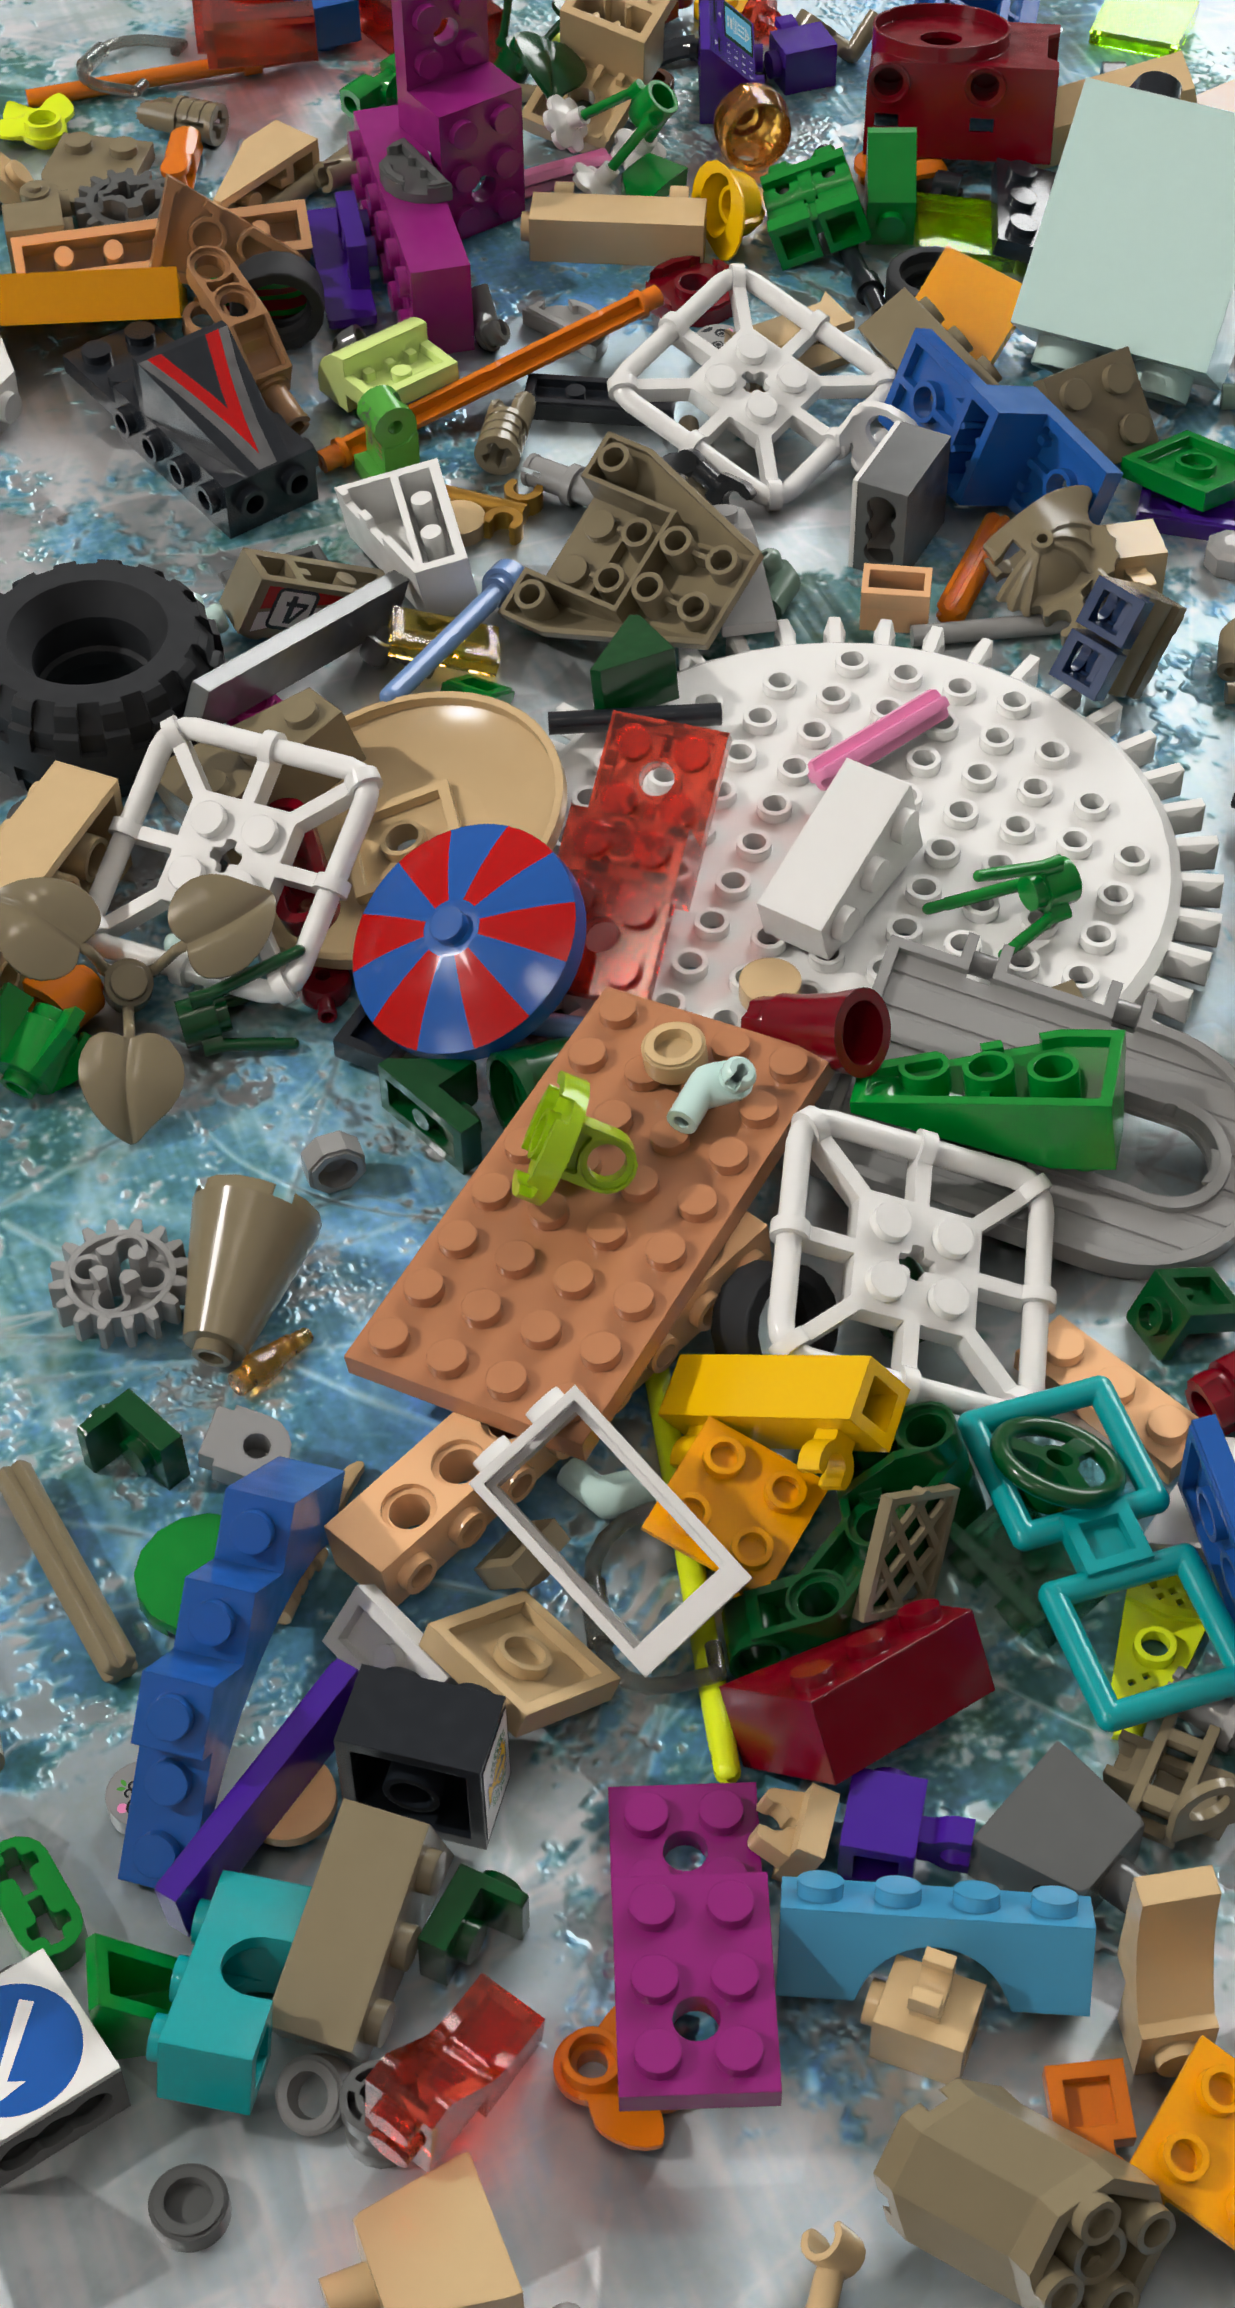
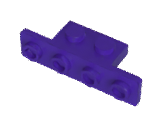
(343, 257)

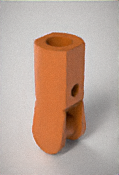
(183, 155)

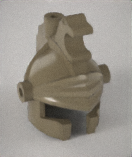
(1056, 560)

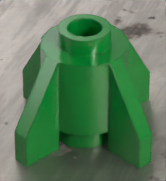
(39, 1045)

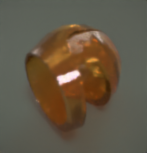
(752, 123)

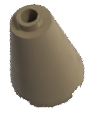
(240, 1263)

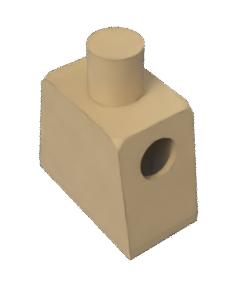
(428, 2248)

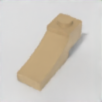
(1168, 1968)

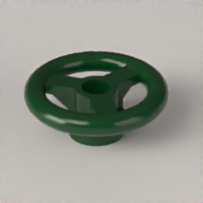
(1050, 1473)

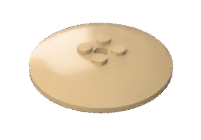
(442, 768)

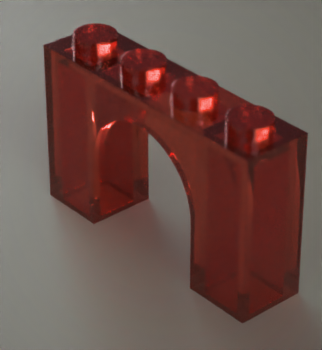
(255, 32)

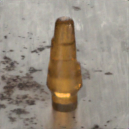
(268, 1361)

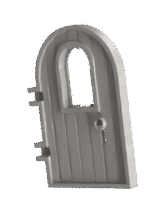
(1167, 1081)

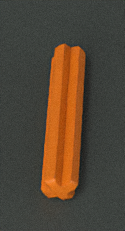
(969, 574)

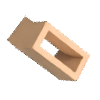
(895, 594)

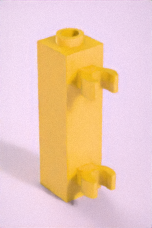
(790, 1402)

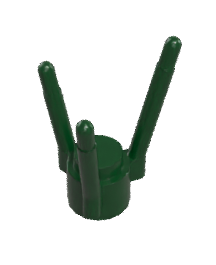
(206, 1012)

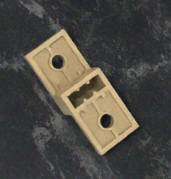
(617, 45)

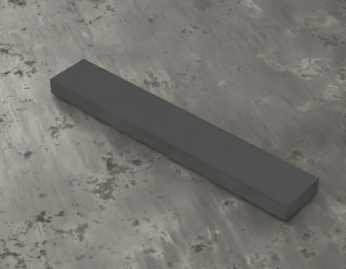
(295, 651)

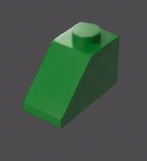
(891, 185)

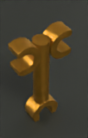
(504, 512)

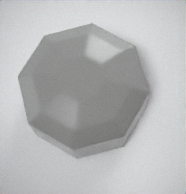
(1221, 555)
(333, 1162)

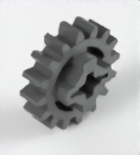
(119, 199)

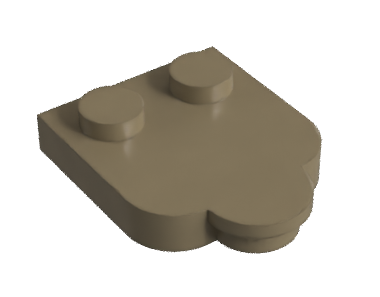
(84, 155)

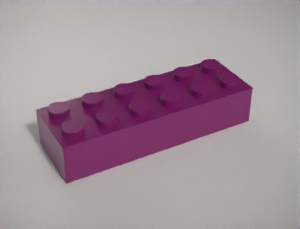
(414, 242)

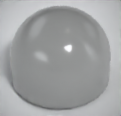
(291, 2079)

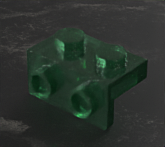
(988, 1556)

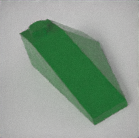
(1032, 1103)

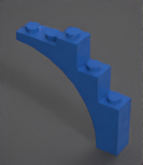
(225, 1621)

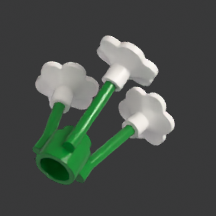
(648, 111)

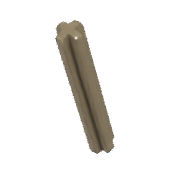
(67, 1572)

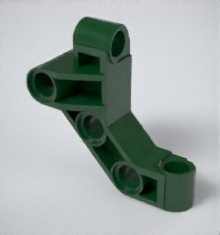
(820, 1600)

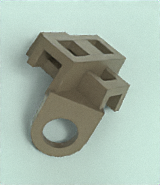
(1181, 1790)

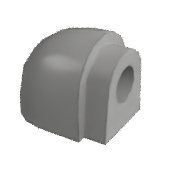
(241, 1443)

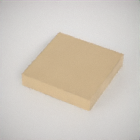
(522, 1655)

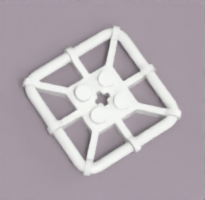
(750, 358)
(259, 833)
(945, 1244)

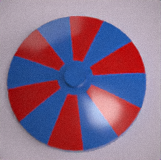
(469, 943)

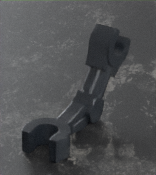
(718, 485)

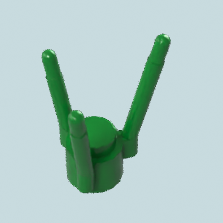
(1041, 885)

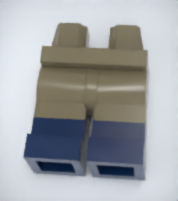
(1121, 642)

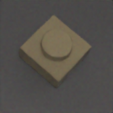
(513, 1565)

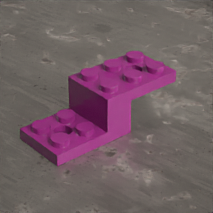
(461, 108)
(691, 1947)

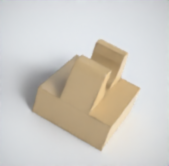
(805, 1826)

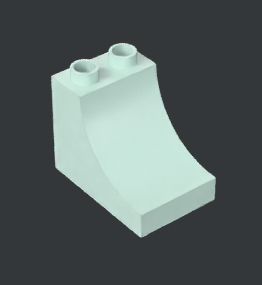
(1138, 243)

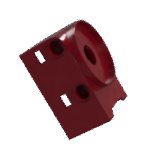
(963, 63)

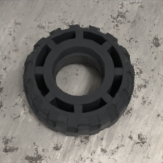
(96, 666)

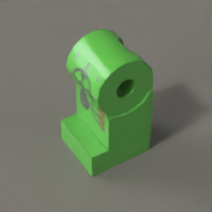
(389, 431)

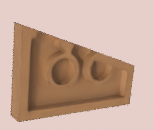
(194, 221)

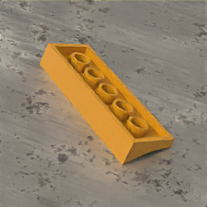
(91, 296)

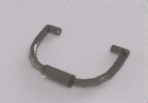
(100, 51)
(602, 1645)

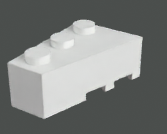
(410, 527)
(842, 860)

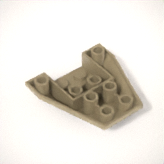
(638, 550)

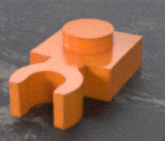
(1091, 2101)

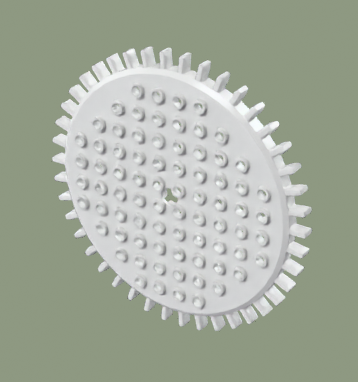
(1000, 729)

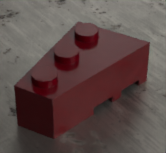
(859, 1694)

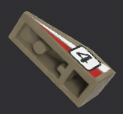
(279, 590)

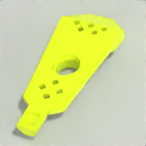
(1158, 1620)

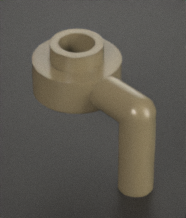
(847, 50)

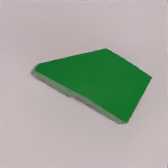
(652, 176)

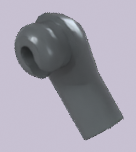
(488, 329)

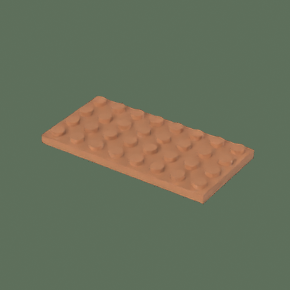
(589, 1280)

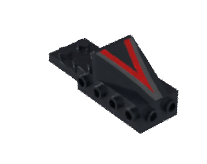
(199, 421)

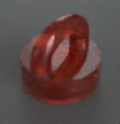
(762, 15)

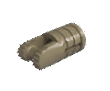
(170, 113)
(505, 434)

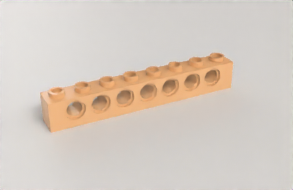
(423, 1487)

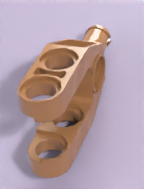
(252, 332)

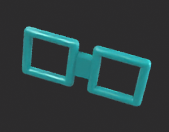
(1106, 1553)

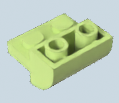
(392, 357)

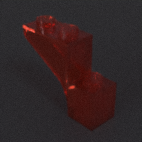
(435, 2085)

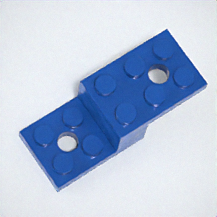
(1004, 438)

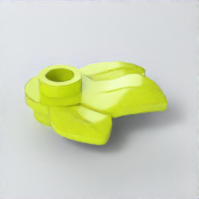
(37, 126)

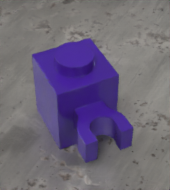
(800, 56)
(888, 1829)

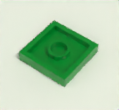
(1185, 469)

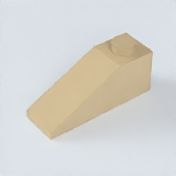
(267, 165)

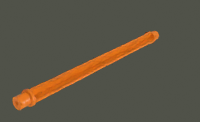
(506, 370)

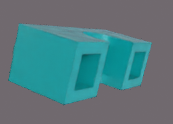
(215, 2036)

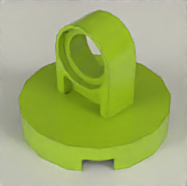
(562, 1140)

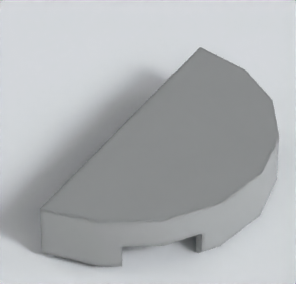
(553, 318)

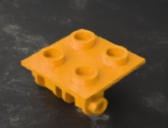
(744, 1497)
(1193, 2142)

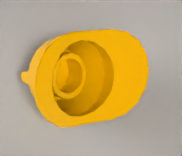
(732, 206)

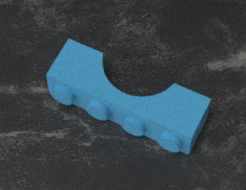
(843, 1929)

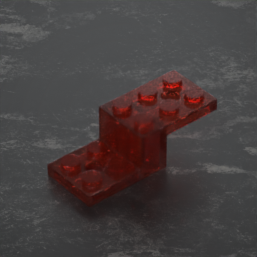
(641, 851)

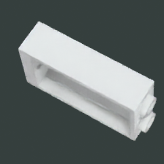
(506, 1458)

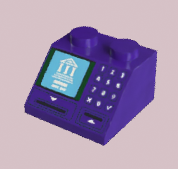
(724, 54)

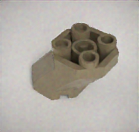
(1022, 2202)

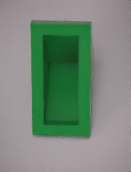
(126, 1992)

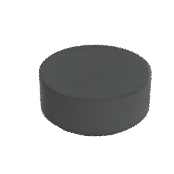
(189, 2207)

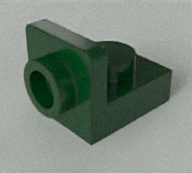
(1181, 1304)
(139, 1434)
(463, 1917)

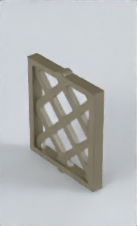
(922, 1573)

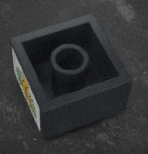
(426, 1751)

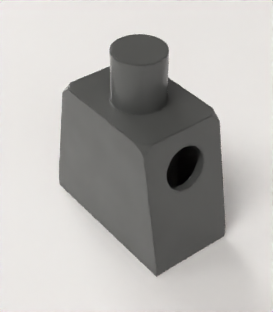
(1062, 1832)

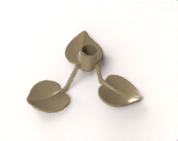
(132, 1077)

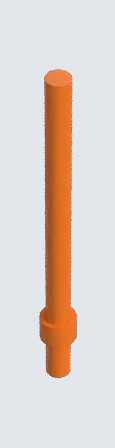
(156, 77)

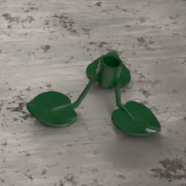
(549, 62)

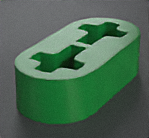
(49, 1897)

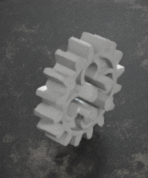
(93, 1276)

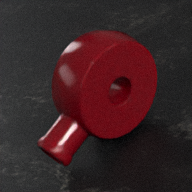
(326, 991)

